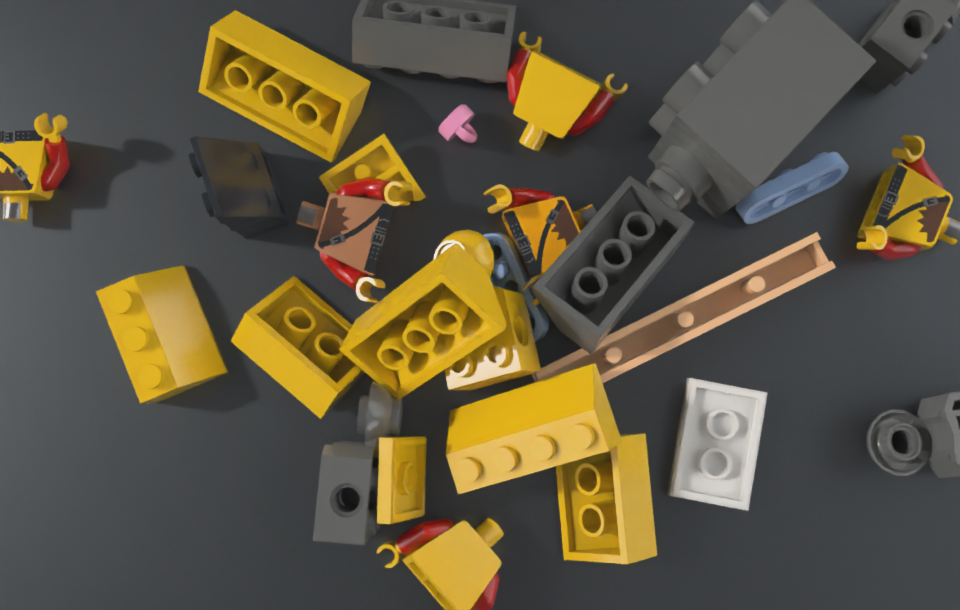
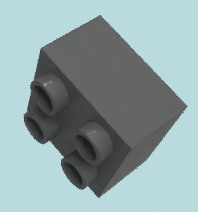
(750, 104)

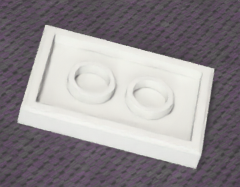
(717, 444)

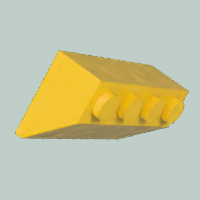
(281, 85)
(426, 323)
(530, 429)

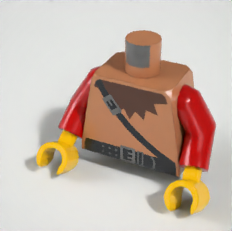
(354, 229)

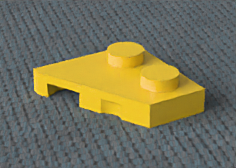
(375, 161)

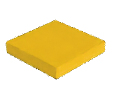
(401, 478)

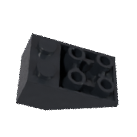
(238, 185)

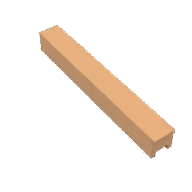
(699, 311)

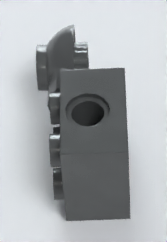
(903, 36)
(920, 439)
(356, 467)

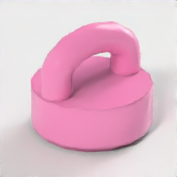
(458, 124)

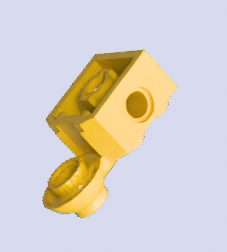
(508, 353)

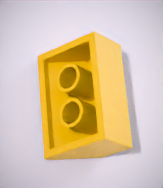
(161, 333)
(298, 345)
(608, 505)

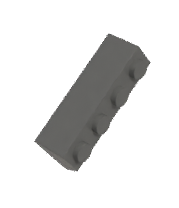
(435, 37)
(610, 263)

